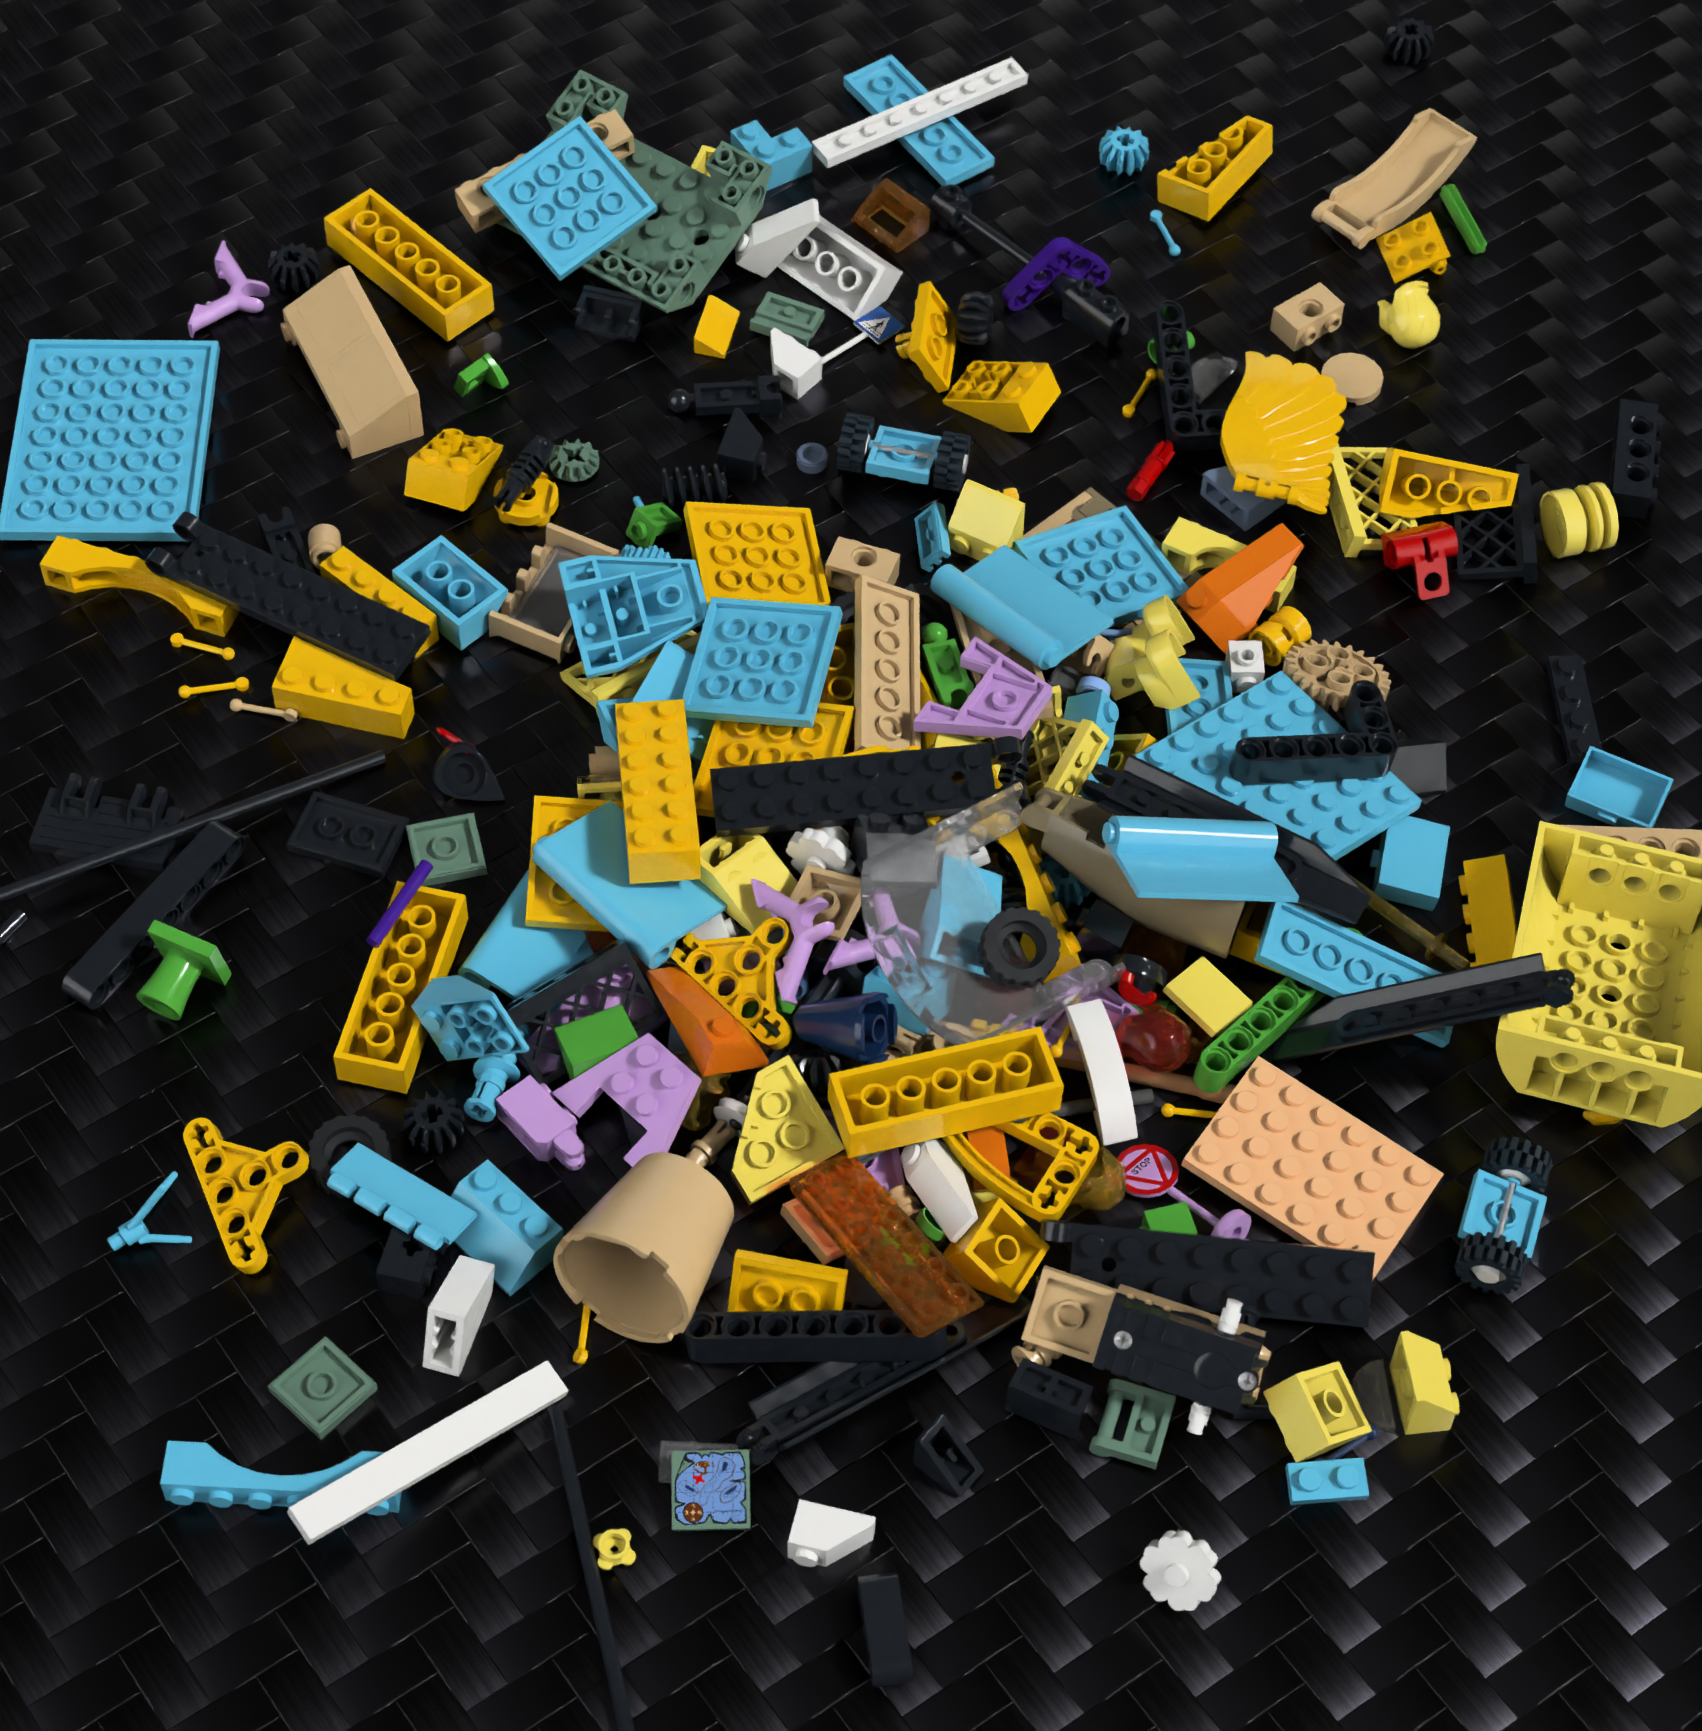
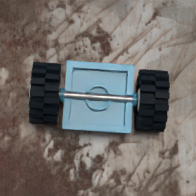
(903, 453)
(1503, 1215)

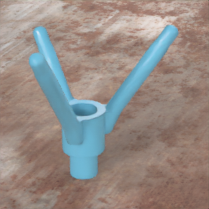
(135, 1229)

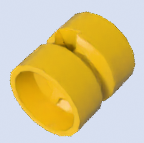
(1280, 633)

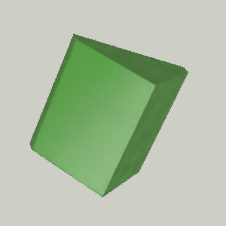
(594, 1038)

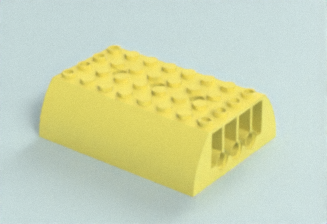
(1597, 1054)

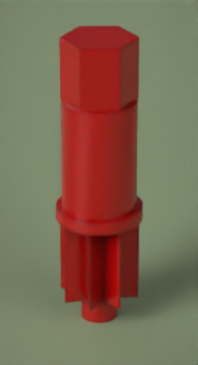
(1154, 465)

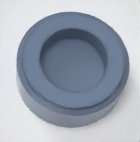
(811, 458)

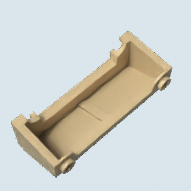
(354, 364)

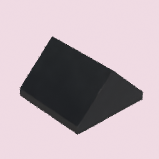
(1421, 766)

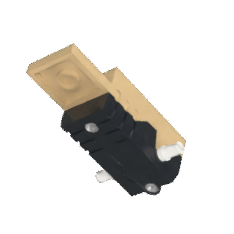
(1151, 1341)

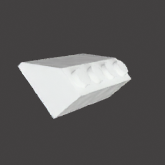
(841, 270)

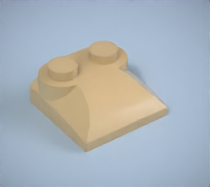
(839, 890)

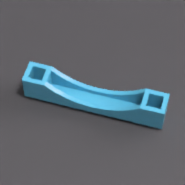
(200, 1474)

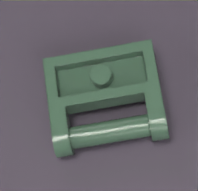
(1145, 1427)

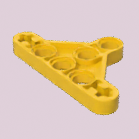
(750, 985)
(247, 1201)

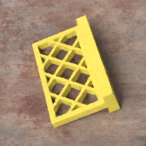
(1345, 500)
(620, 684)
(1074, 759)

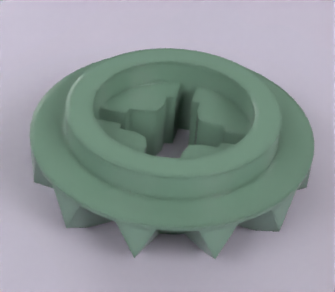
(574, 470)

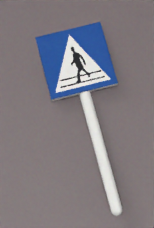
(876, 324)

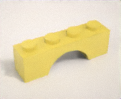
(1195, 547)

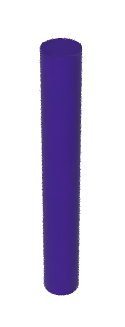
(399, 903)

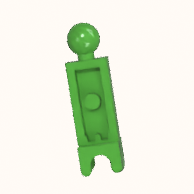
(943, 664)

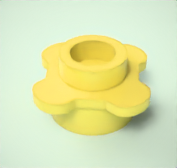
(614, 1538)

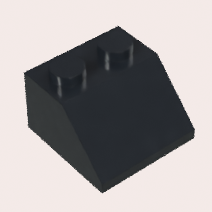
(881, 831)

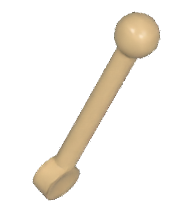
(289, 714)

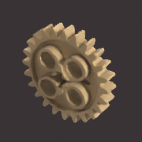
(1330, 670)

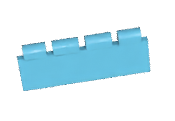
(405, 1195)

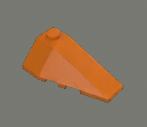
(1238, 590)
(706, 1028)

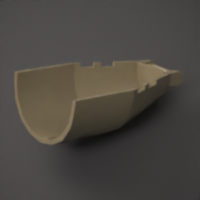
(1075, 842)

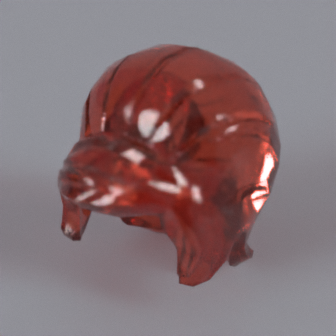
(1154, 1039)

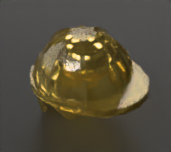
(1103, 1184)

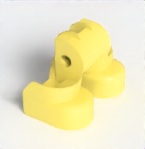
(1150, 658)

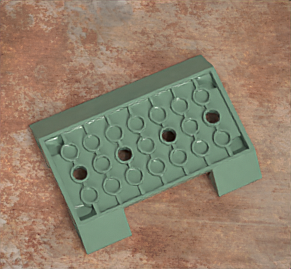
(660, 255)

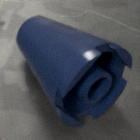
(850, 1025)

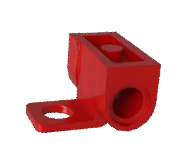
(1424, 549)

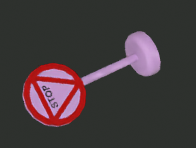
(1155, 1171)

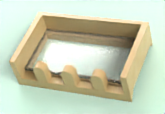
(538, 608)

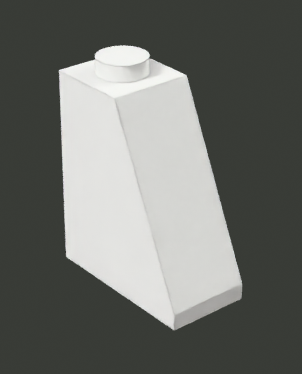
(457, 1314)

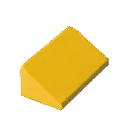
(715, 328)

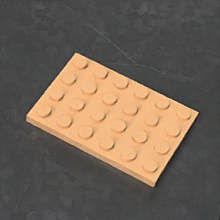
(1311, 1166)

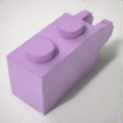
(541, 1123)

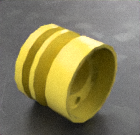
(1578, 519)

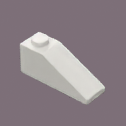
(775, 237)
(940, 1186)

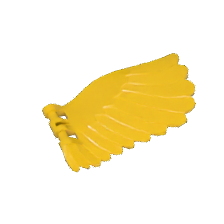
(1283, 431)

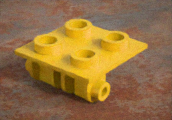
(1414, 248)

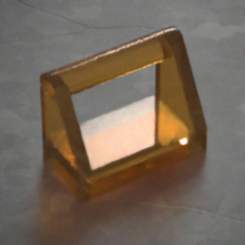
(900, 206)

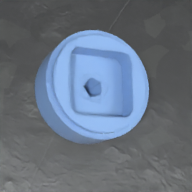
(1092, 683)

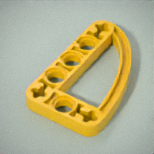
(1065, 1159)

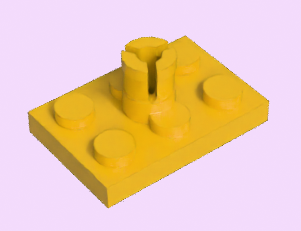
(932, 337)
(784, 1284)

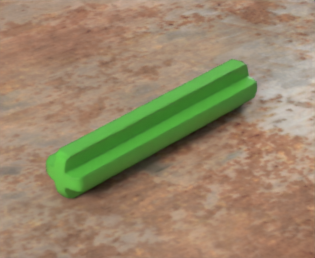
(1463, 219)

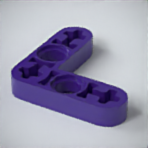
(1025, 288)

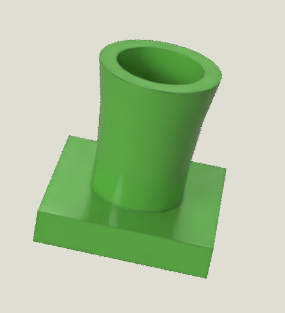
(182, 963)

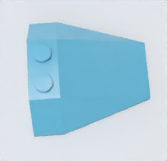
(629, 606)

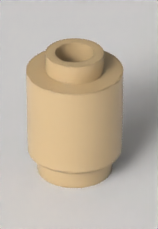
(323, 542)
(604, 761)

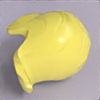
(1411, 317)

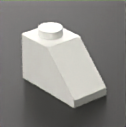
(827, 1533)

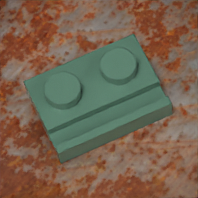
(788, 316)

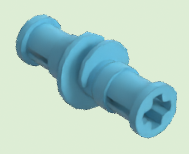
(491, 1076)

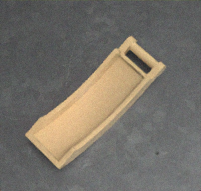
(1397, 180)

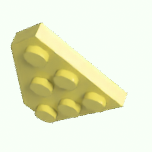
(780, 1132)

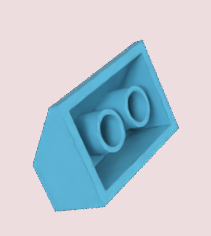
(452, 589)
(507, 1228)

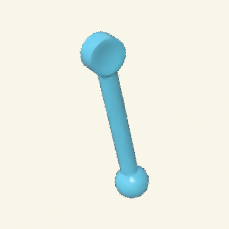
(1156, 216)

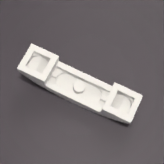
(1104, 1071)

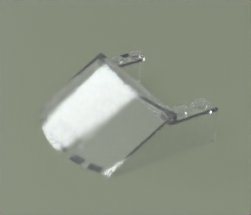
(925, 924)

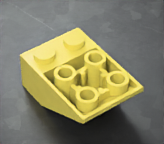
(728, 870)

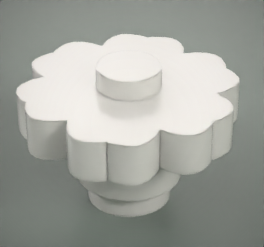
(822, 849)
(1180, 1570)

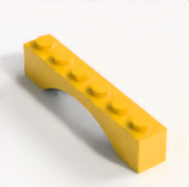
(84, 567)
(1039, 897)

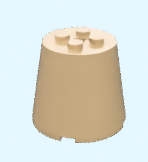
(647, 1248)

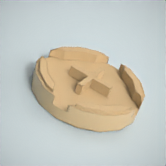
(1355, 377)

